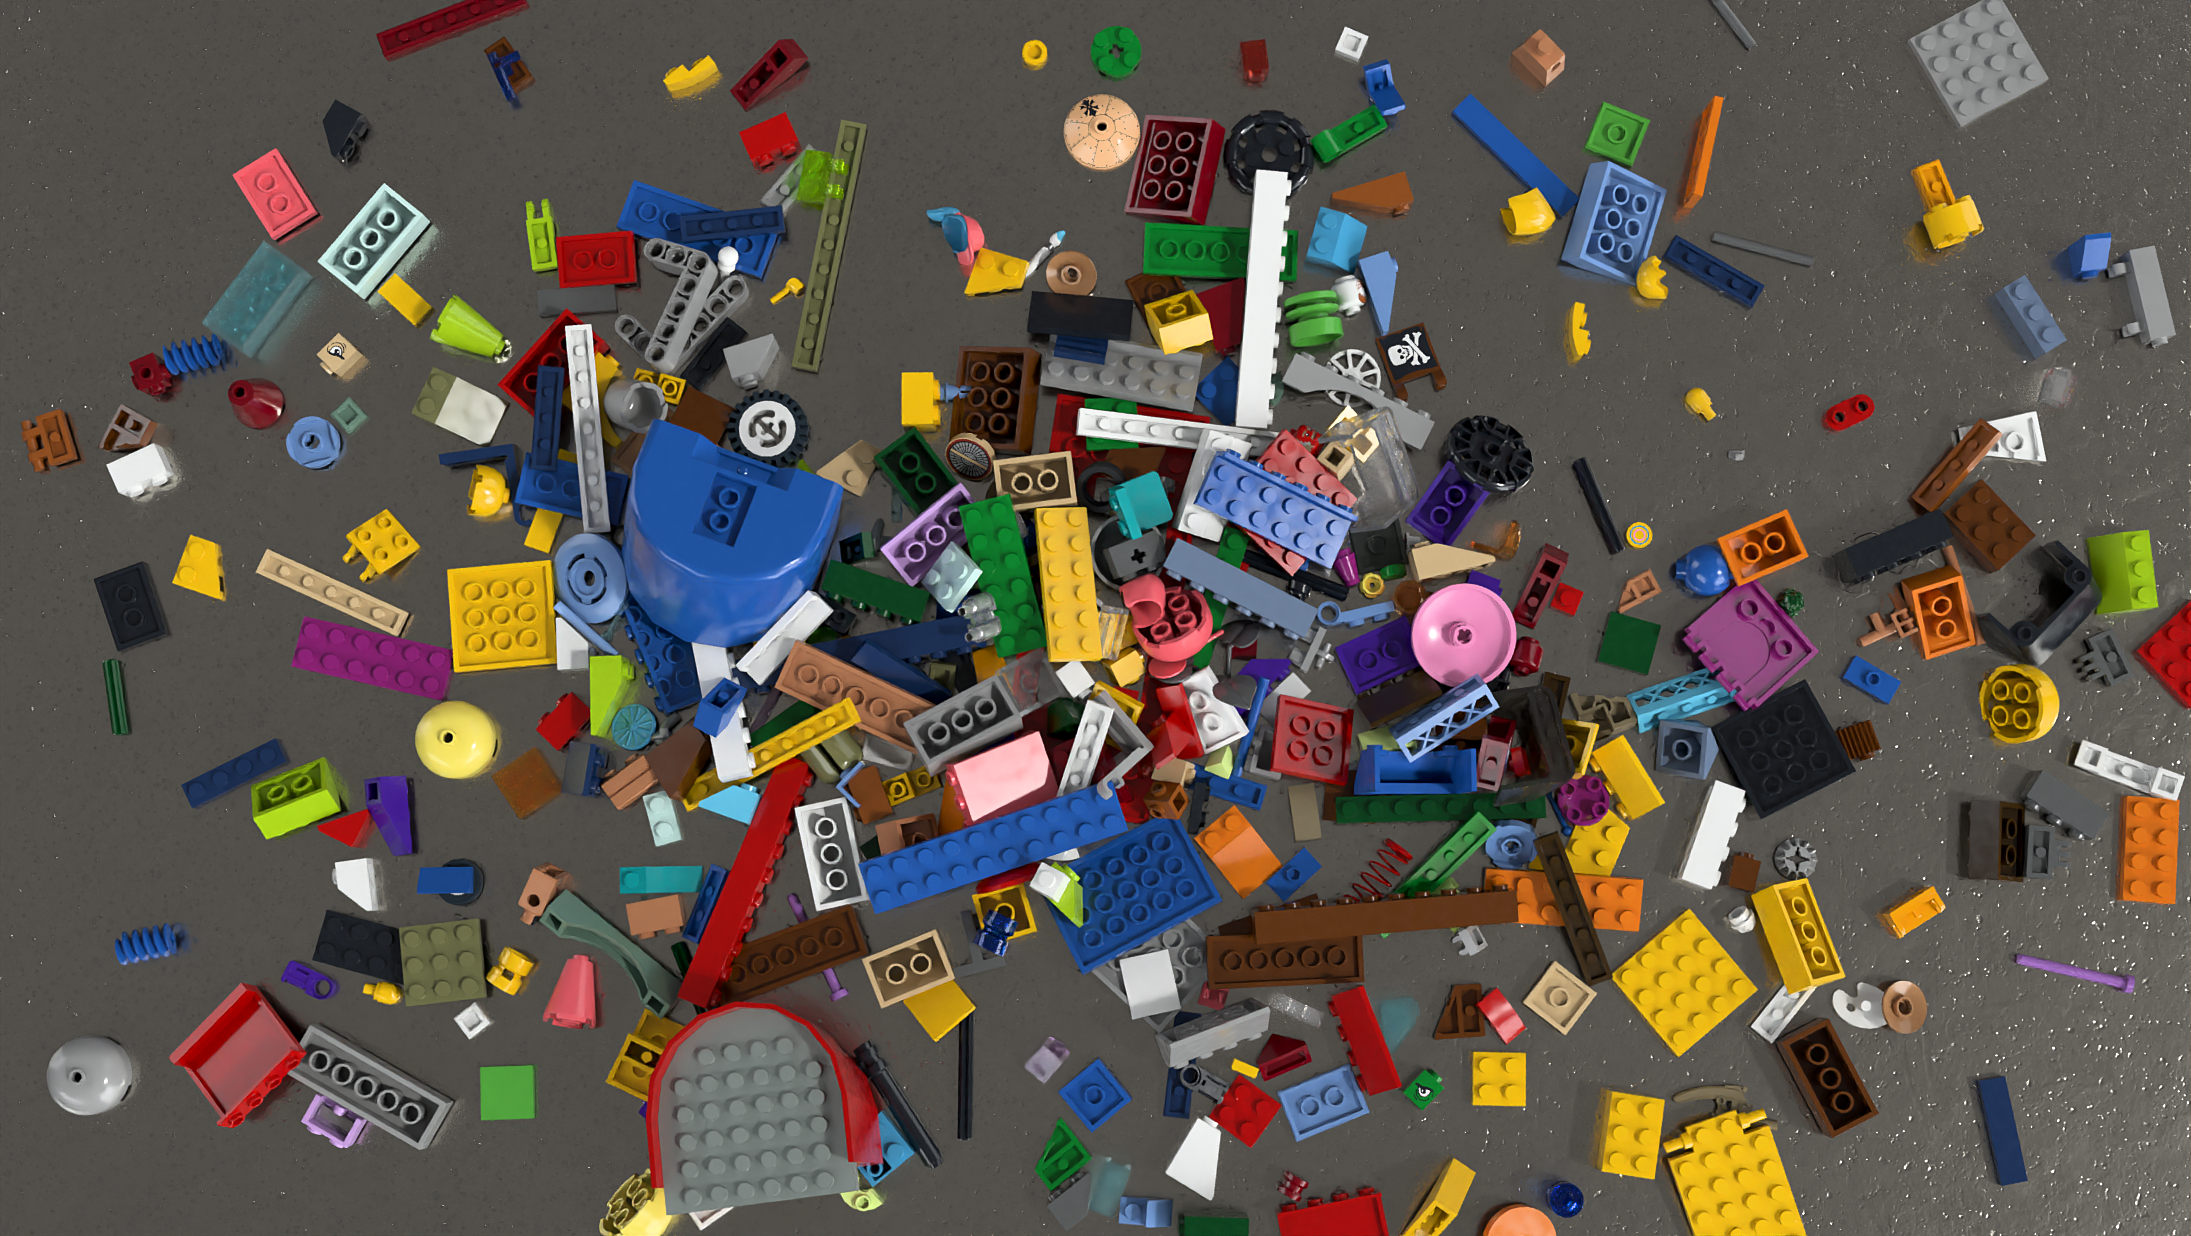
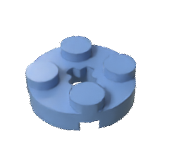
(302, 432)
(1515, 831)

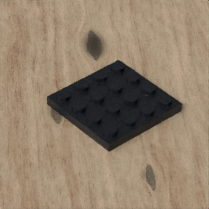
(1783, 749)

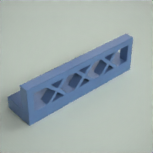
(1439, 710)

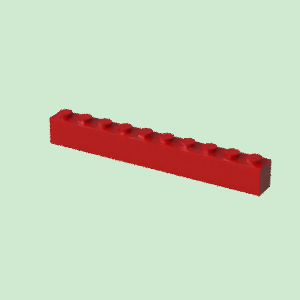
(745, 884)

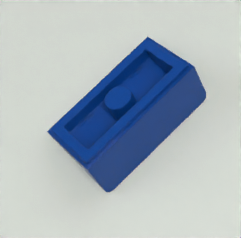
(445, 880)

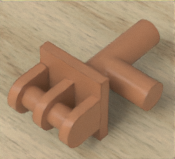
(1885, 630)

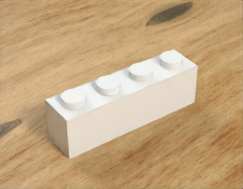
(1711, 835)

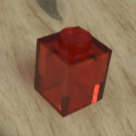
(1254, 59)

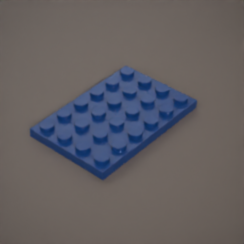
(1135, 892)

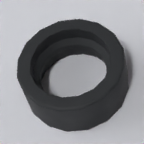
(1081, 485)

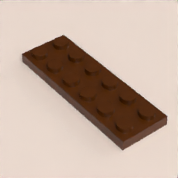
(794, 954)
(1241, 963)

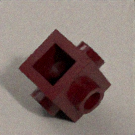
(150, 374)

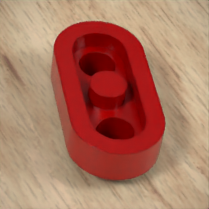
(1850, 413)

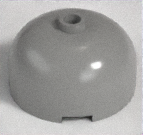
(104, 1074)

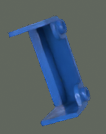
(1431, 774)

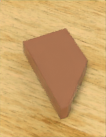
(1638, 590)

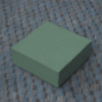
(349, 415)

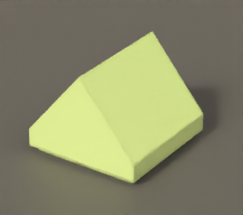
(1221, 762)

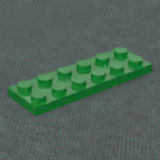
(1206, 252)
(1006, 574)

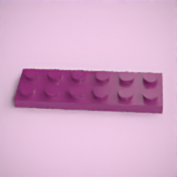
(373, 658)

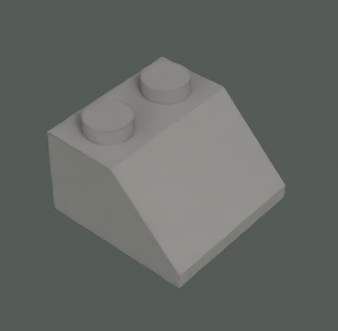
(751, 360)

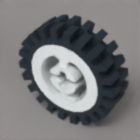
(786, 412)

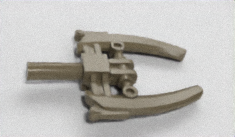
(1721, 1095)

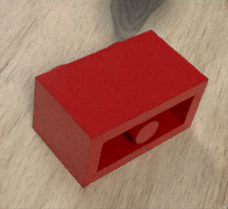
(770, 139)
(565, 721)

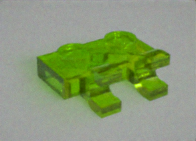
(815, 176)

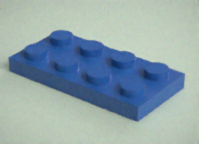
(560, 489)

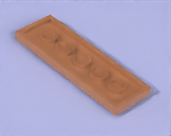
(828, 680)

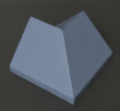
(1685, 748)

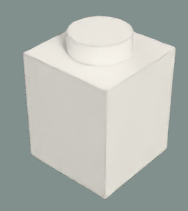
(1049, 882)

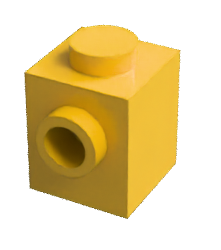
(1125, 669)

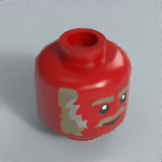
(1308, 438)

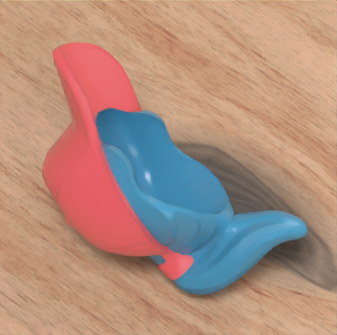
(960, 231)

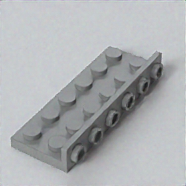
(1130, 373)

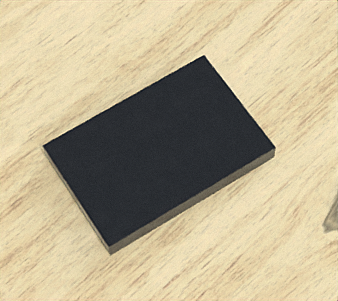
(131, 606)

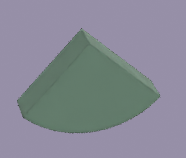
(1279, 389)

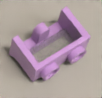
(333, 1121)

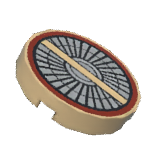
(970, 456)

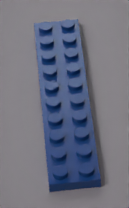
(991, 847)

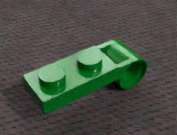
(1348, 134)

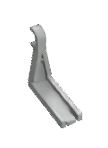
(1128, 738)

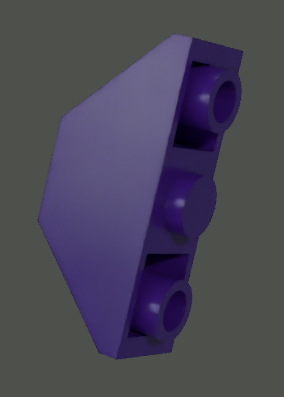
(1268, 668)

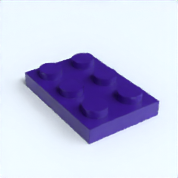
(1378, 655)

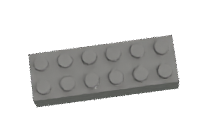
(370, 1087)

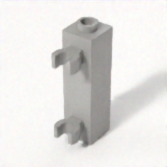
(2147, 296)

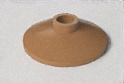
(1063, 281)
(1912, 1007)

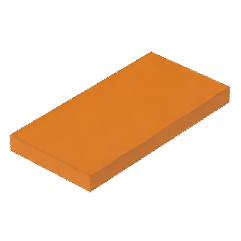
(1703, 152)

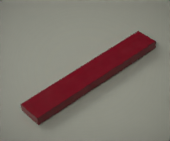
(443, 24)

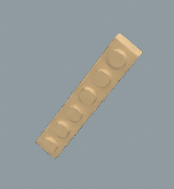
(332, 592)

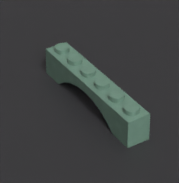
(576, 921)

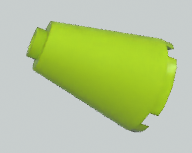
(467, 330)

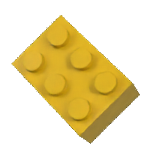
(1630, 1134)

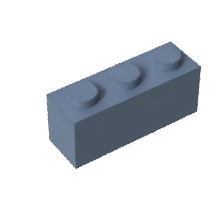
(2030, 316)

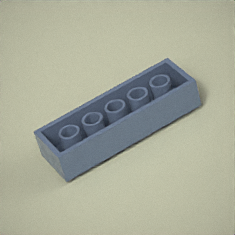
(1240, 588)

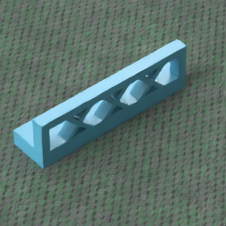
(1684, 701)

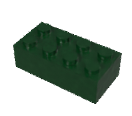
(877, 593)

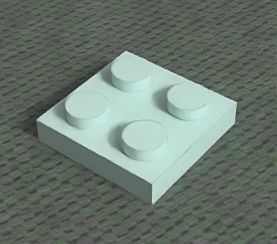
(951, 577)

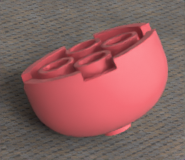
(1183, 633)

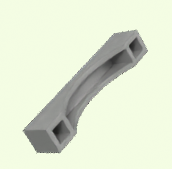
(1309, 376)

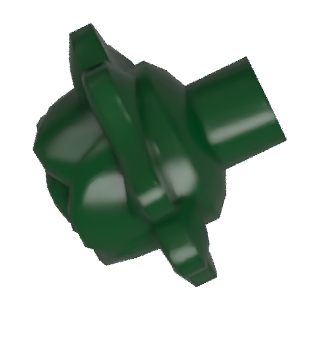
(1792, 601)

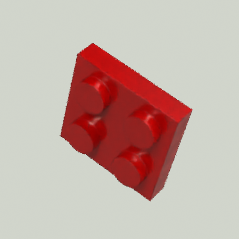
(1245, 1111)

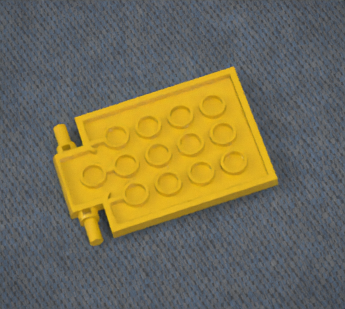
(1733, 1178)

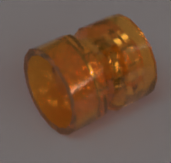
(1408, 597)

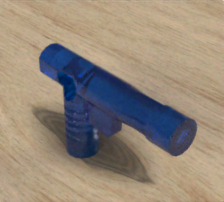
(504, 71)

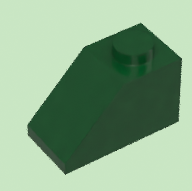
(1064, 718)

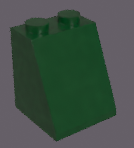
(1213, 1224)

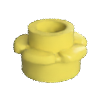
(1365, 587)

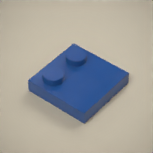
(1219, 391)
(1095, 1095)

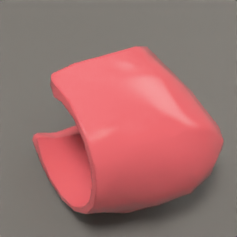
(1144, 598)

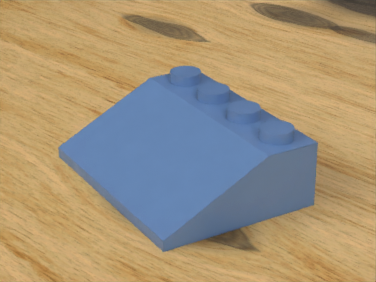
(1613, 222)

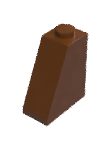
(680, 760)

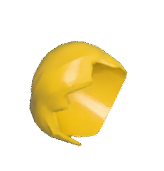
(1649, 278)

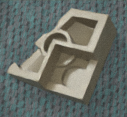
(1611, 714)

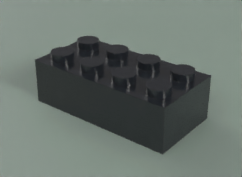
(1897, 544)

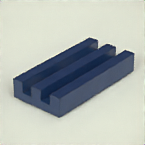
(1082, 349)

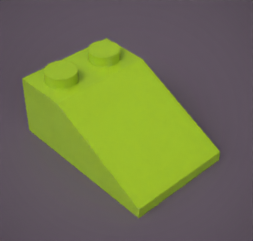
(608, 687)

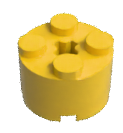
(1952, 223)

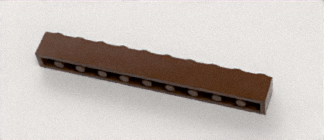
(1384, 915)

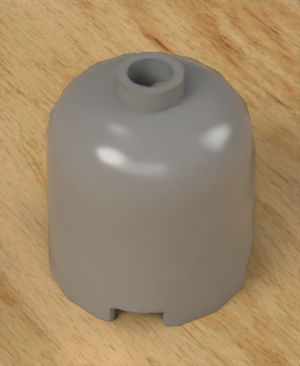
(634, 404)

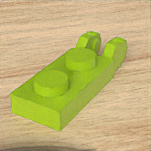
(541, 238)

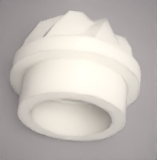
(1742, 919)

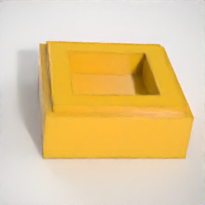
(1244, 1068)

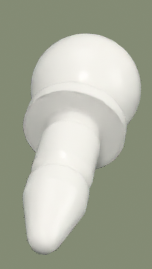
(727, 259)

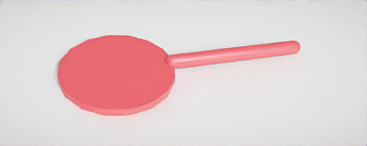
(1164, 669)

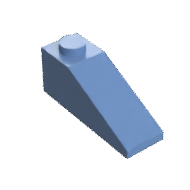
(1379, 279)

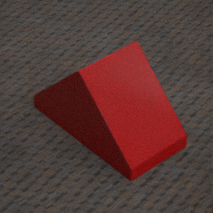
(348, 829)

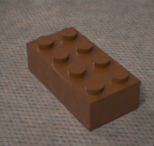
(1826, 1077)

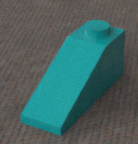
(661, 879)

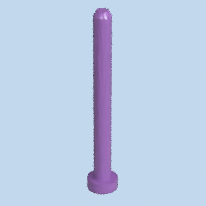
(829, 975)
(2126, 983)

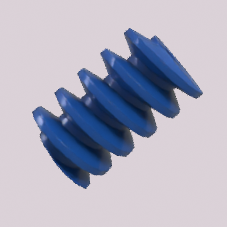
(193, 355)
(145, 946)

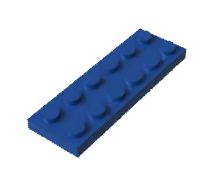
(657, 214)

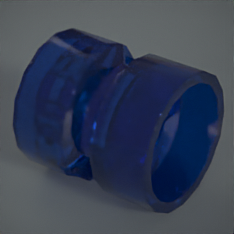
(995, 932)
(1563, 1198)

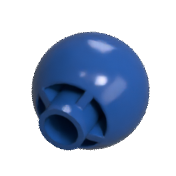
(1704, 570)

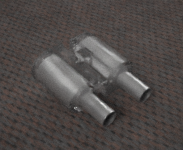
(981, 615)

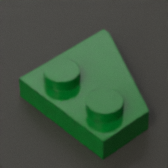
(1061, 1157)

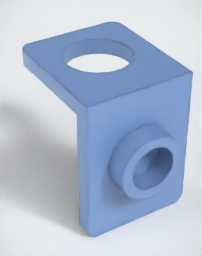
(846, 776)

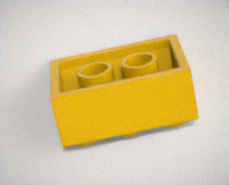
(1625, 778)

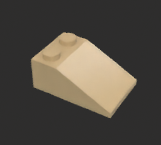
(1443, 561)

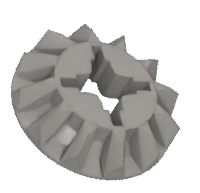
(1787, 867)

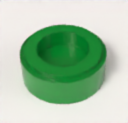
(1393, 572)

